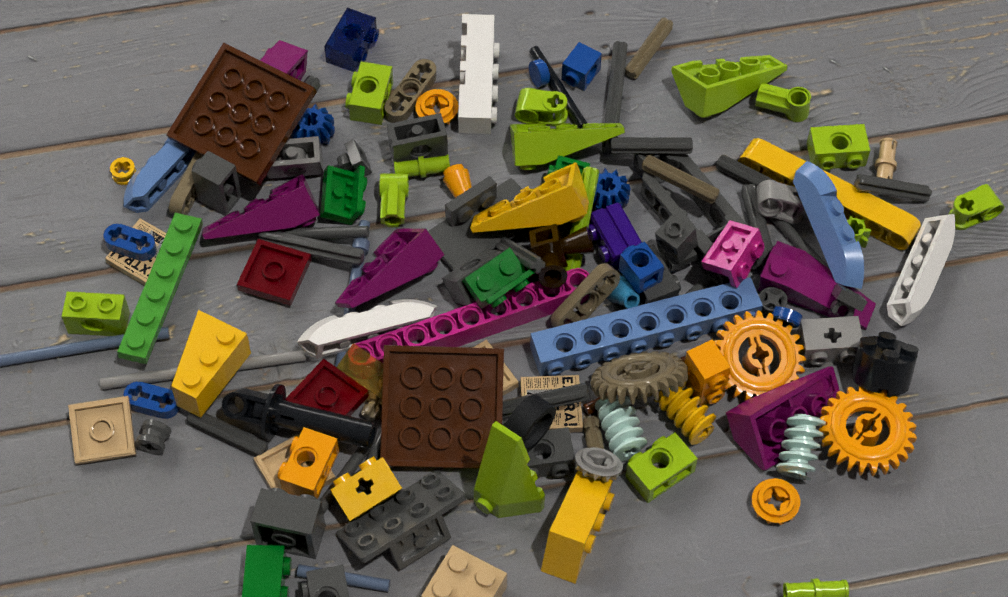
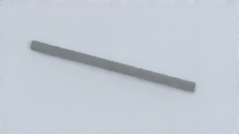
(169, 374)

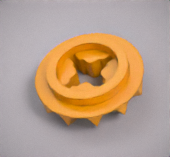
(446, 101)
(783, 492)

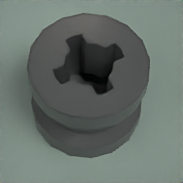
(773, 297)
(153, 436)

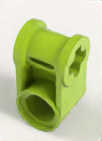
(539, 106)
(976, 207)

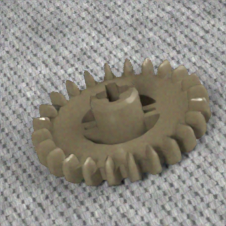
(639, 376)

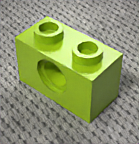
(370, 92)
(838, 146)
(95, 313)
(654, 481)

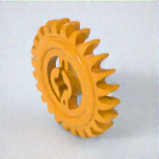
(753, 329)
(862, 449)

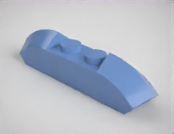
(157, 176)
(830, 225)

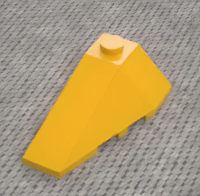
(554, 202)

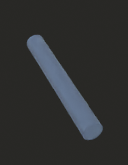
(353, 579)

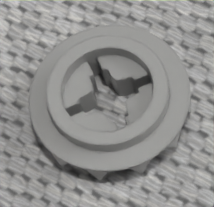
(598, 464)

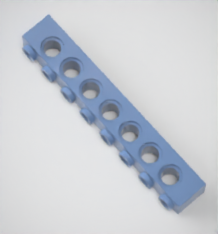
(630, 321)

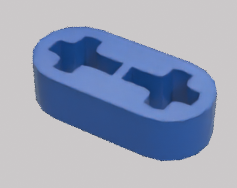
(131, 240)
(153, 396)

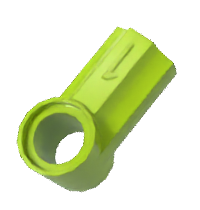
(792, 102)
(393, 195)

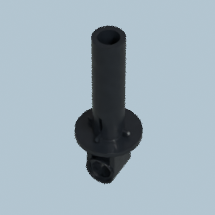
(274, 412)

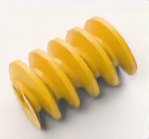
(687, 414)

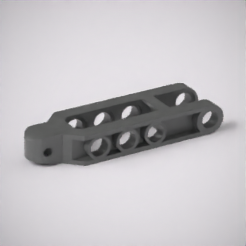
(665, 206)

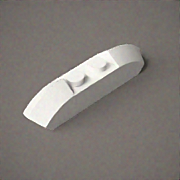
(922, 269)
(338, 334)

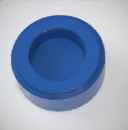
(539, 72)
(788, 315)

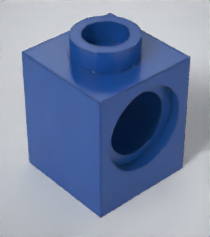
(581, 66)
(641, 277)

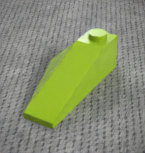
(721, 85)
(540, 144)
(504, 480)

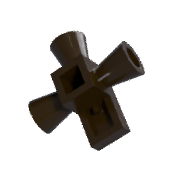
(552, 249)

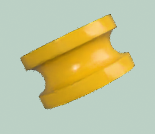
(124, 164)

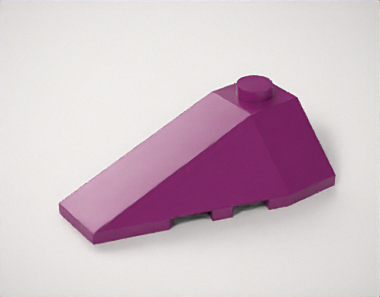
(285, 208)
(398, 260)
(807, 282)
(761, 420)

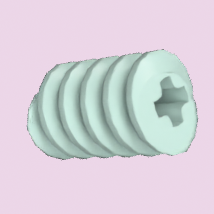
(621, 427)
(799, 446)

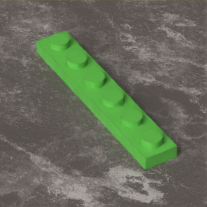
(160, 288)

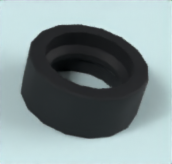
(531, 420)

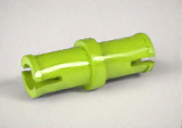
(422, 166)
(816, 588)

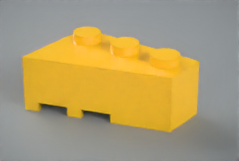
(208, 363)
(575, 526)

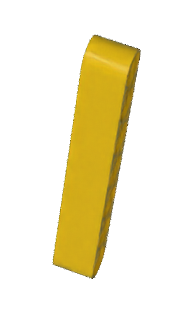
(884, 219)

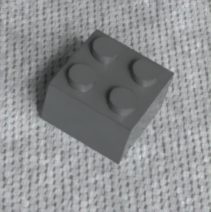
(288, 522)

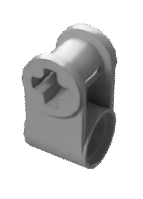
(779, 201)

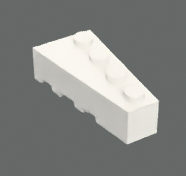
(477, 75)

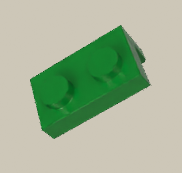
(343, 194)

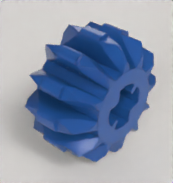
(315, 123)
(611, 190)

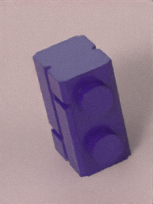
(612, 233)

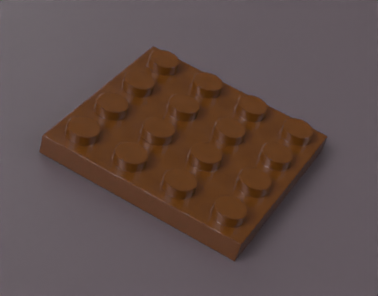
(242, 112)
(439, 404)

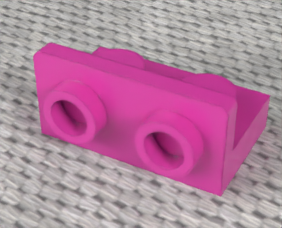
(734, 252)

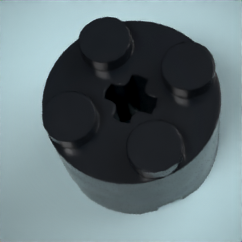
(884, 364)

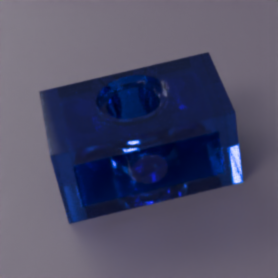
(351, 40)

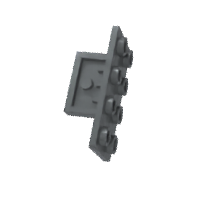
(454, 233)
(406, 523)

